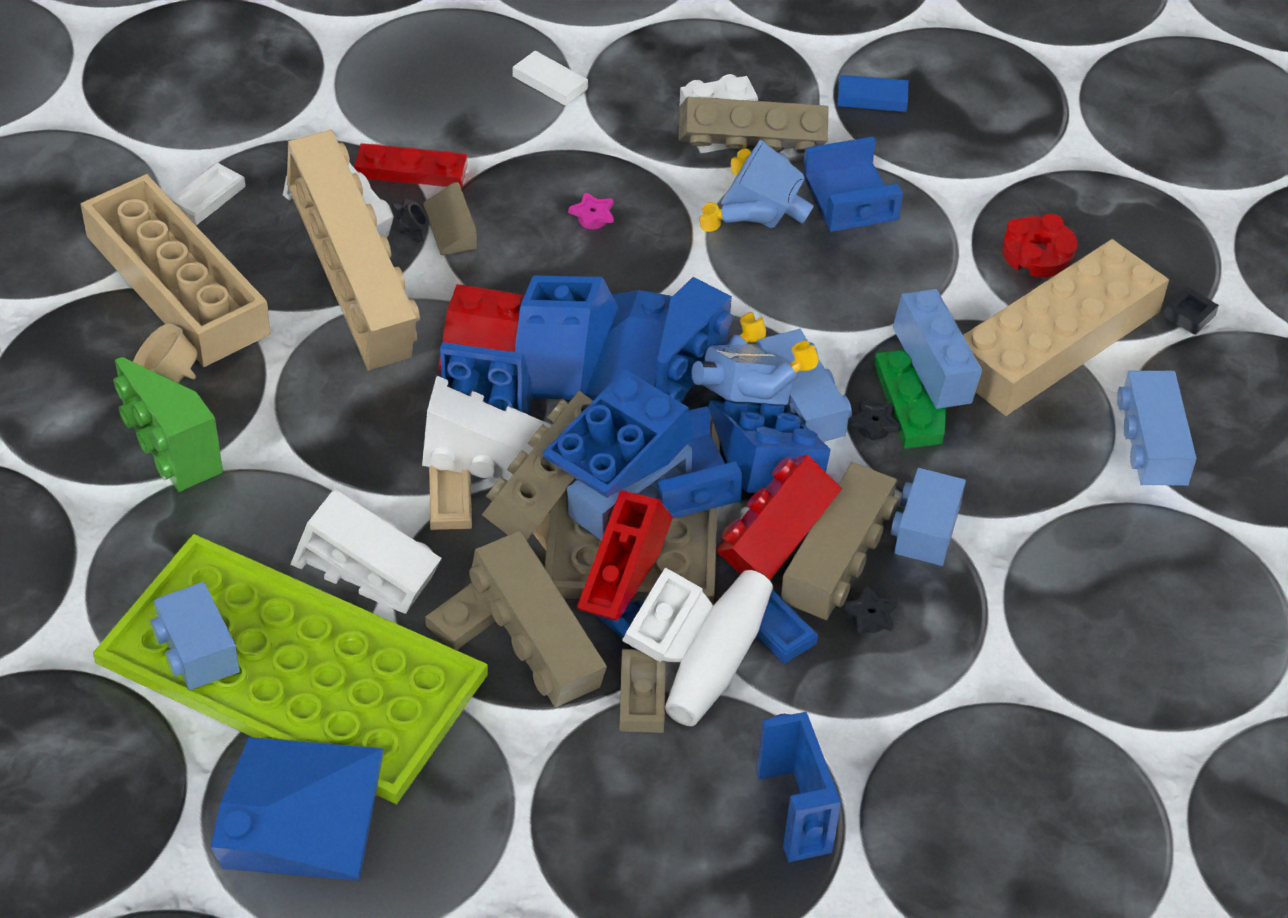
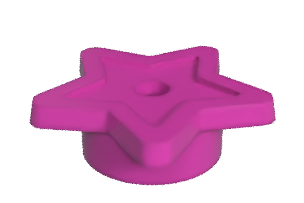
(593, 212)

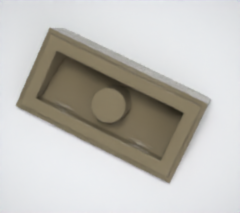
(451, 221)

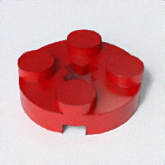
(1021, 249)

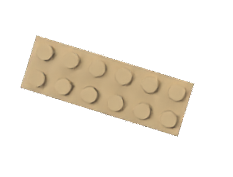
(352, 249)
(176, 268)
(1063, 324)

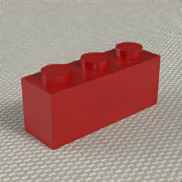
(778, 517)

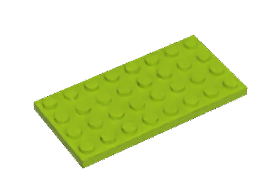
(305, 664)

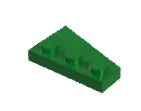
(912, 406)

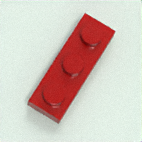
(411, 165)

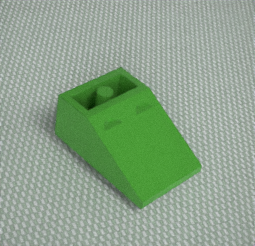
(169, 424)

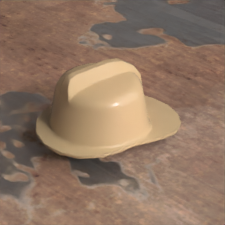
(168, 353)

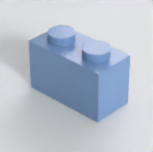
(928, 516)
(195, 635)

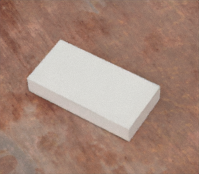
(550, 78)
(208, 192)

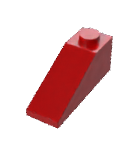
(625, 554)

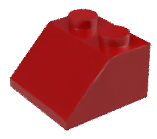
(482, 318)

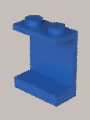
(849, 185)
(711, 480)
(812, 820)

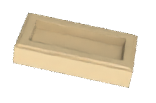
(450, 499)

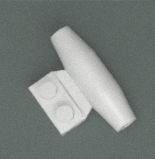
(706, 639)

